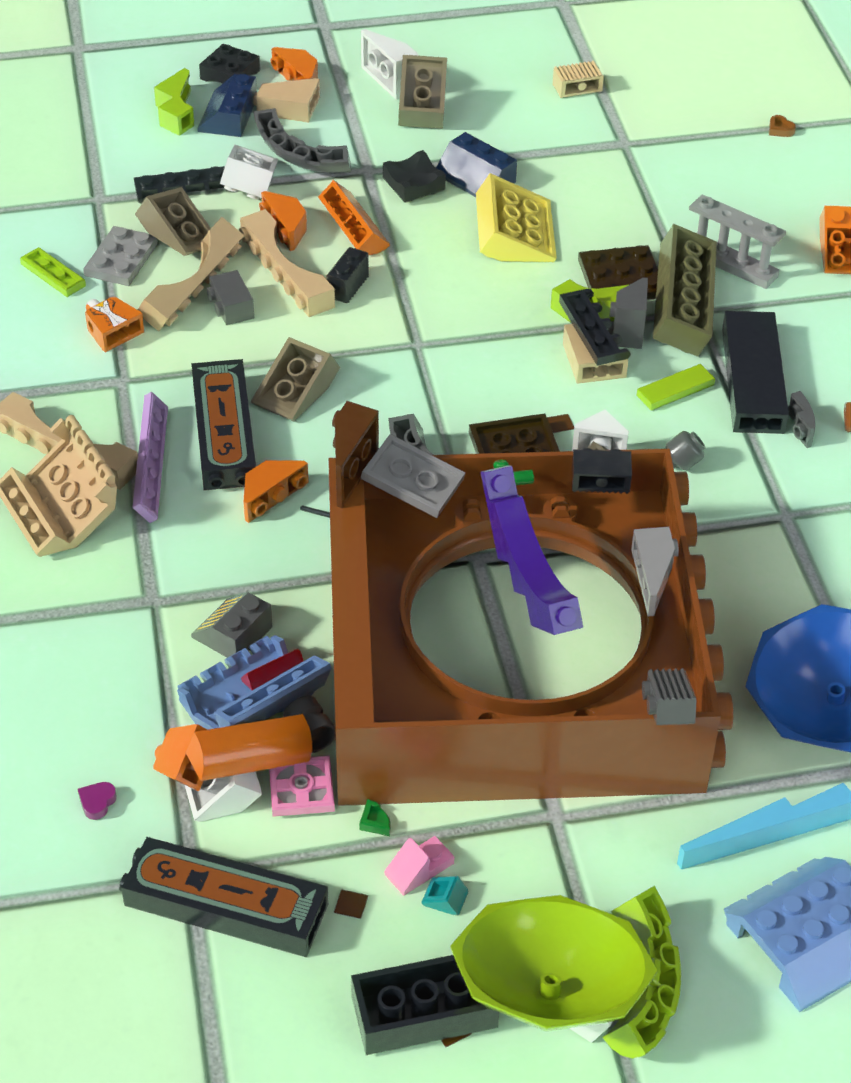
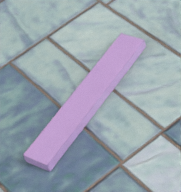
(150, 457)

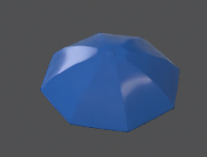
(805, 677)

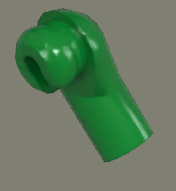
(521, 477)

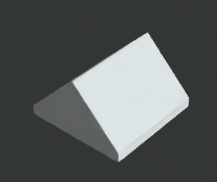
(601, 429)

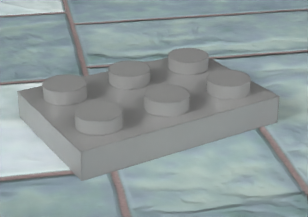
(120, 256)
(413, 475)

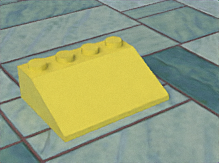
(514, 223)

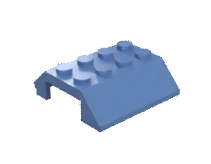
(228, 702)
(802, 928)

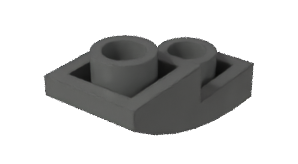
(802, 413)

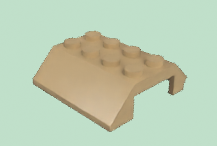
(63, 493)

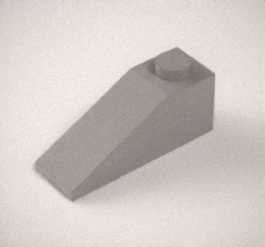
(653, 557)

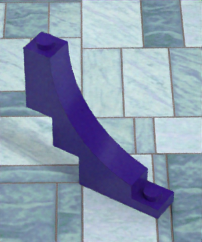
(547, 600)

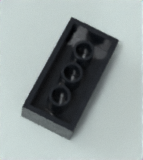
(416, 1005)

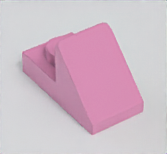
(418, 864)

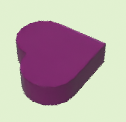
(96, 799)

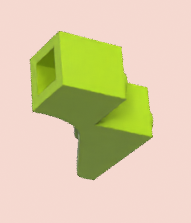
(171, 103)
(602, 295)

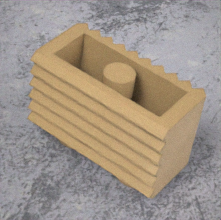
(577, 79)

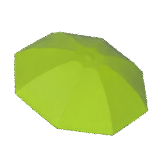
(553, 962)

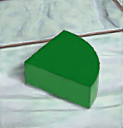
(375, 819)

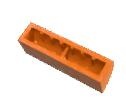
(353, 219)
(250, 747)

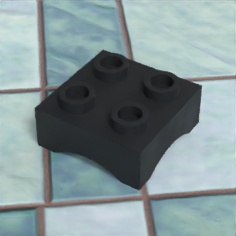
(226, 62)
(414, 177)

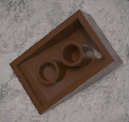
(354, 445)

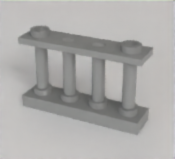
(734, 261)

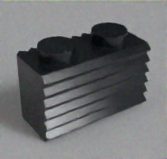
(349, 274)
(601, 471)

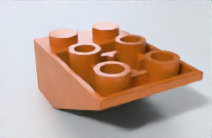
(836, 239)

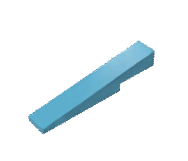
(769, 825)

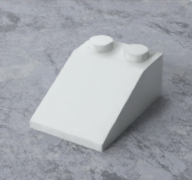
(383, 60)
(248, 172)

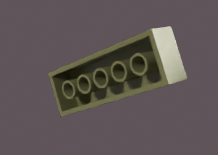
(685, 290)

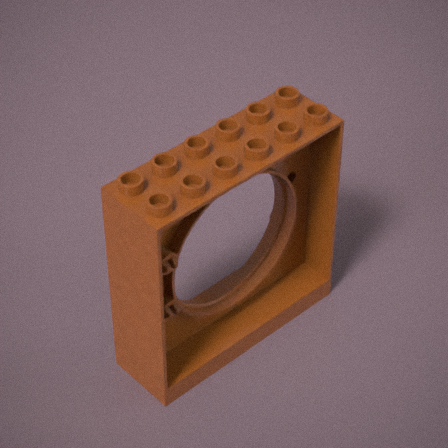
(430, 739)

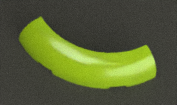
(650, 1015)

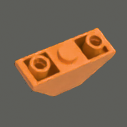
(294, 63)
(289, 217)
(271, 484)

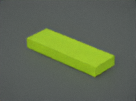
(52, 272)
(675, 387)

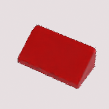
(272, 669)

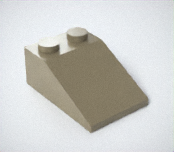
(422, 91)
(173, 220)
(295, 379)

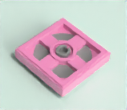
(302, 788)

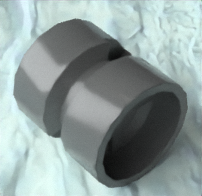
(320, 725)

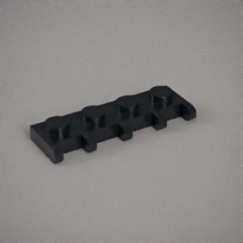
(189, 180)
(592, 328)

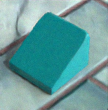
(446, 894)

